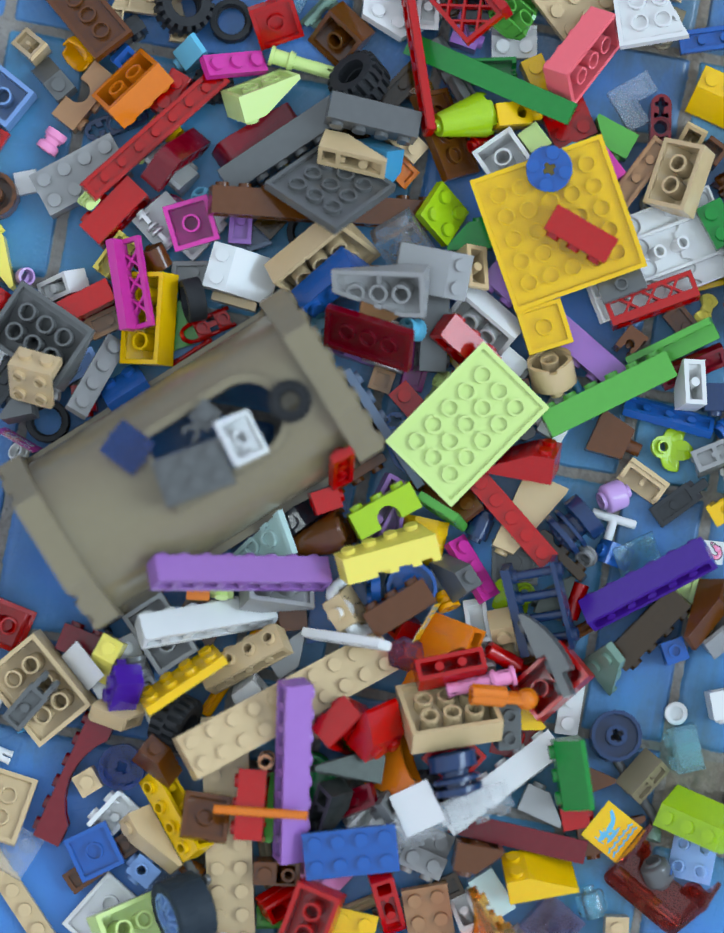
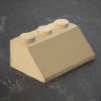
(679, 177)

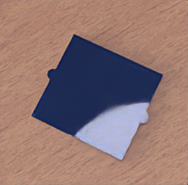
(127, 447)

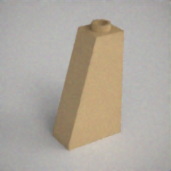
(535, 502)

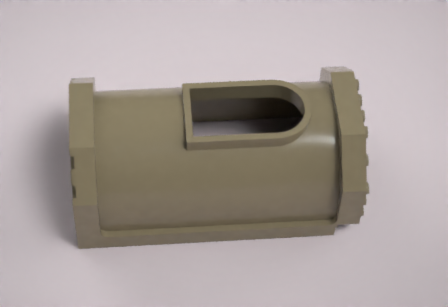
(106, 525)

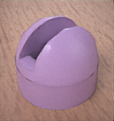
(28, 277)

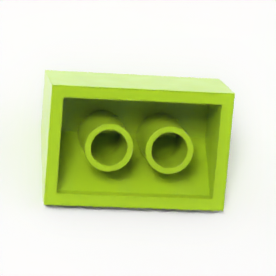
(693, 818)

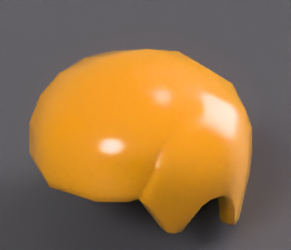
(76, 54)

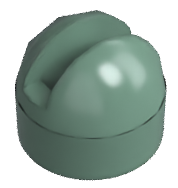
(654, 835)

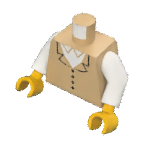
(345, 609)

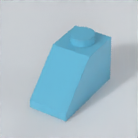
(188, 54)

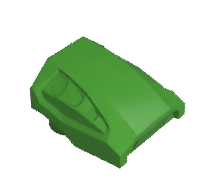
(519, 23)

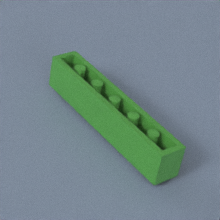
(609, 393)

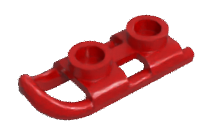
(202, 328)

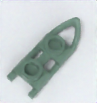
(314, 16)

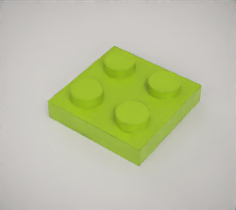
(442, 213)

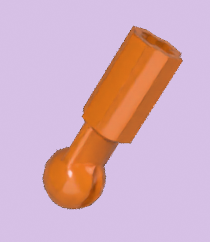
(500, 696)

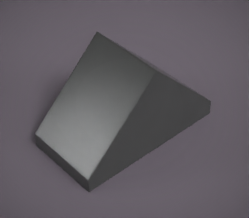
(19, 411)

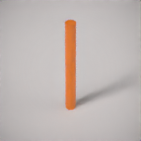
(260, 812)

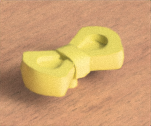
(708, 302)

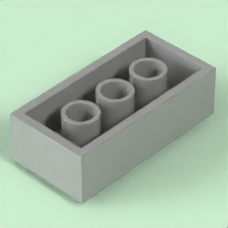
(60, 181)

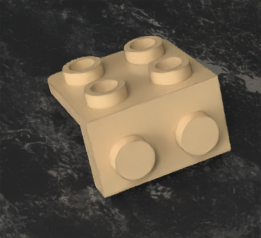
(32, 376)

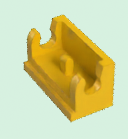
(716, 511)

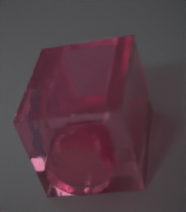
(404, 652)

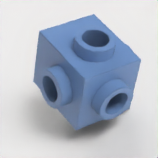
(136, 875)

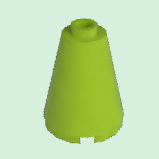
(467, 118)

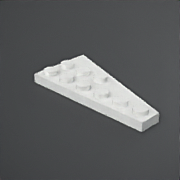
(647, 23)

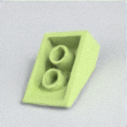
(257, 96)
(126, 917)

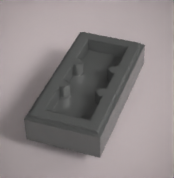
(621, 286)

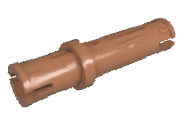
(267, 754)

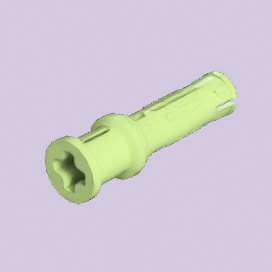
(291, 61)

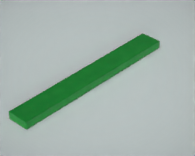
(497, 81)

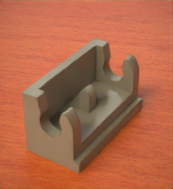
(642, 775)

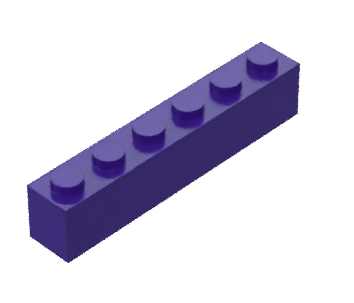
(647, 583)

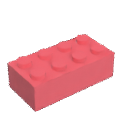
(582, 54)

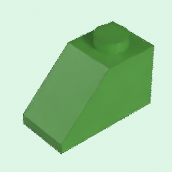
(616, 137)

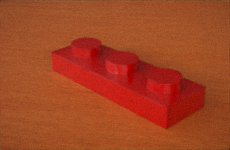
(341, 467)

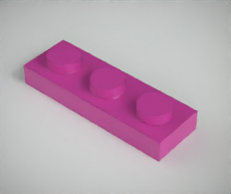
(233, 64)
(462, 549)

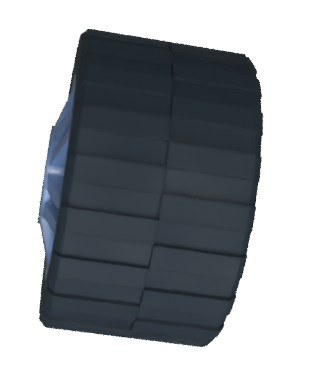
(184, 905)

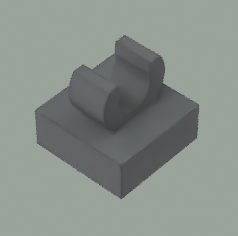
(384, 808)

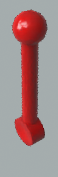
(192, 351)

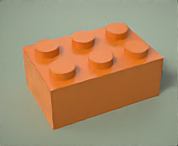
(133, 88)

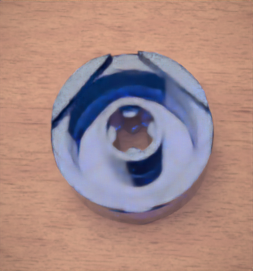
(110, 761)

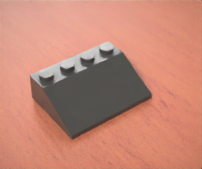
(44, 326)

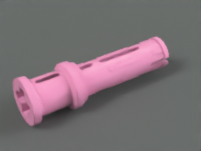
(498, 678)

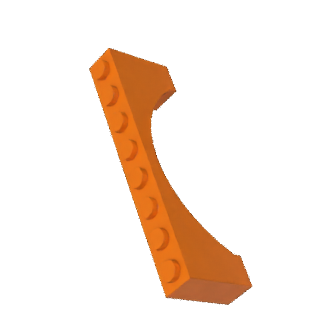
(440, 637)

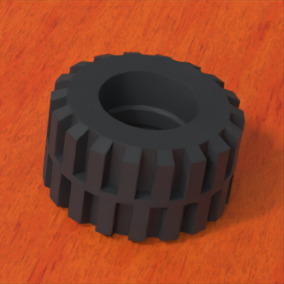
(180, 24)
(360, 76)
(175, 719)

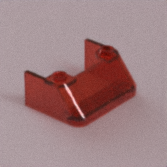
(668, 908)

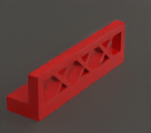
(659, 306)

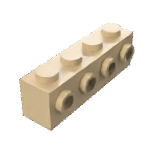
(249, 657)

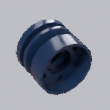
(575, 524)
(454, 773)

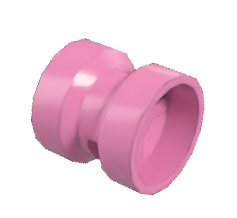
(52, 139)

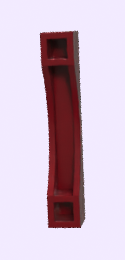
(55, 818)

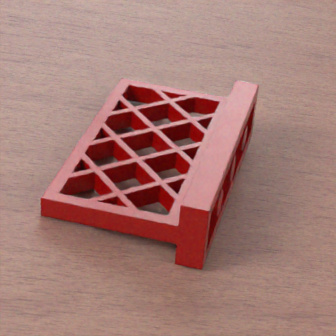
(499, 7)

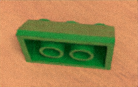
(571, 774)

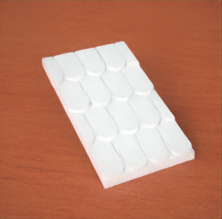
(669, 247)

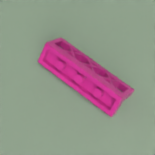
(125, 285)

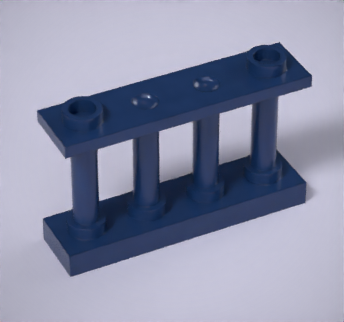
(517, 599)

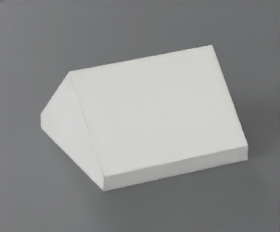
(241, 438)

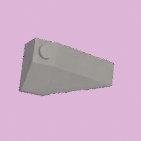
(390, 287)

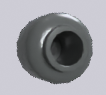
(657, 872)

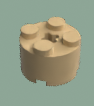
(552, 372)

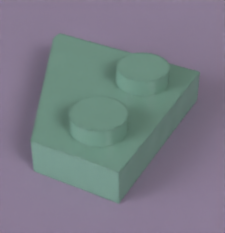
(606, 666)

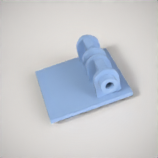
(691, 861)

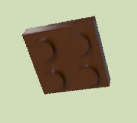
(198, 819)

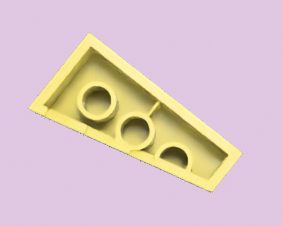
(387, 553)

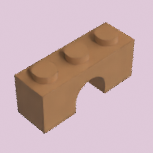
(76, 114)

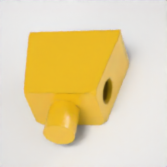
(513, 115)

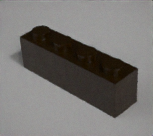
(650, 626)

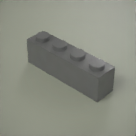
(372, 118)
(427, 353)

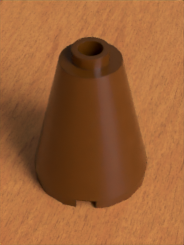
(325, 535)

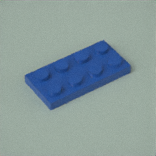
(350, 852)

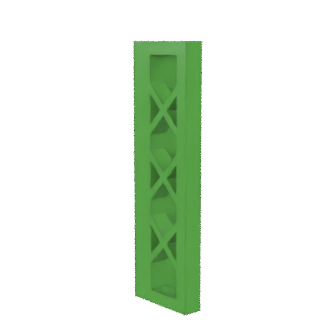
(681, 342)

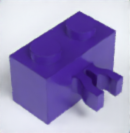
(123, 686)

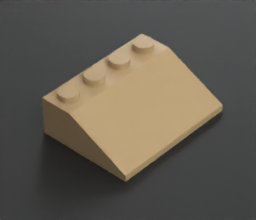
(312, 249)
(25, 666)
(443, 723)

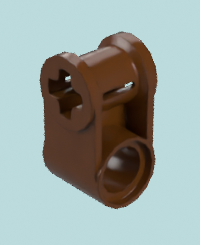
(156, 258)

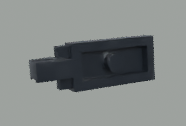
(678, 501)

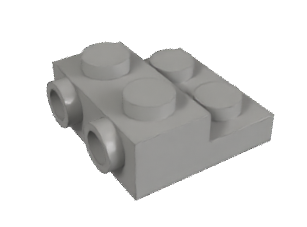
(428, 858)

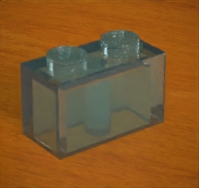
(684, 748)

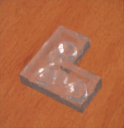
(627, 98)

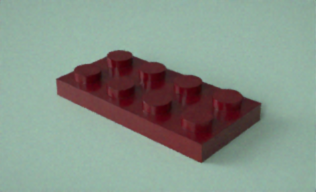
(368, 337)

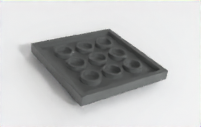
(327, 193)

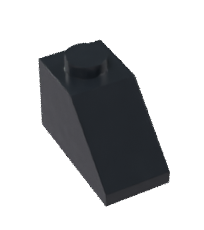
(301, 517)

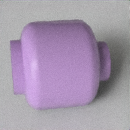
(613, 496)

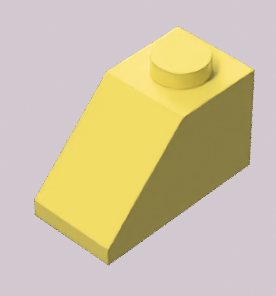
(106, 652)

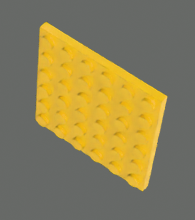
(516, 213)

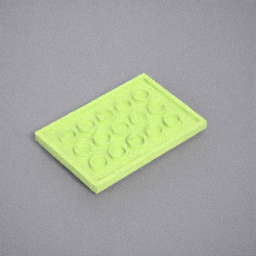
(467, 424)

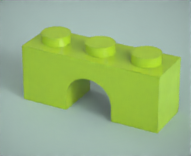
(364, 517)

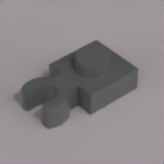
(203, 418)

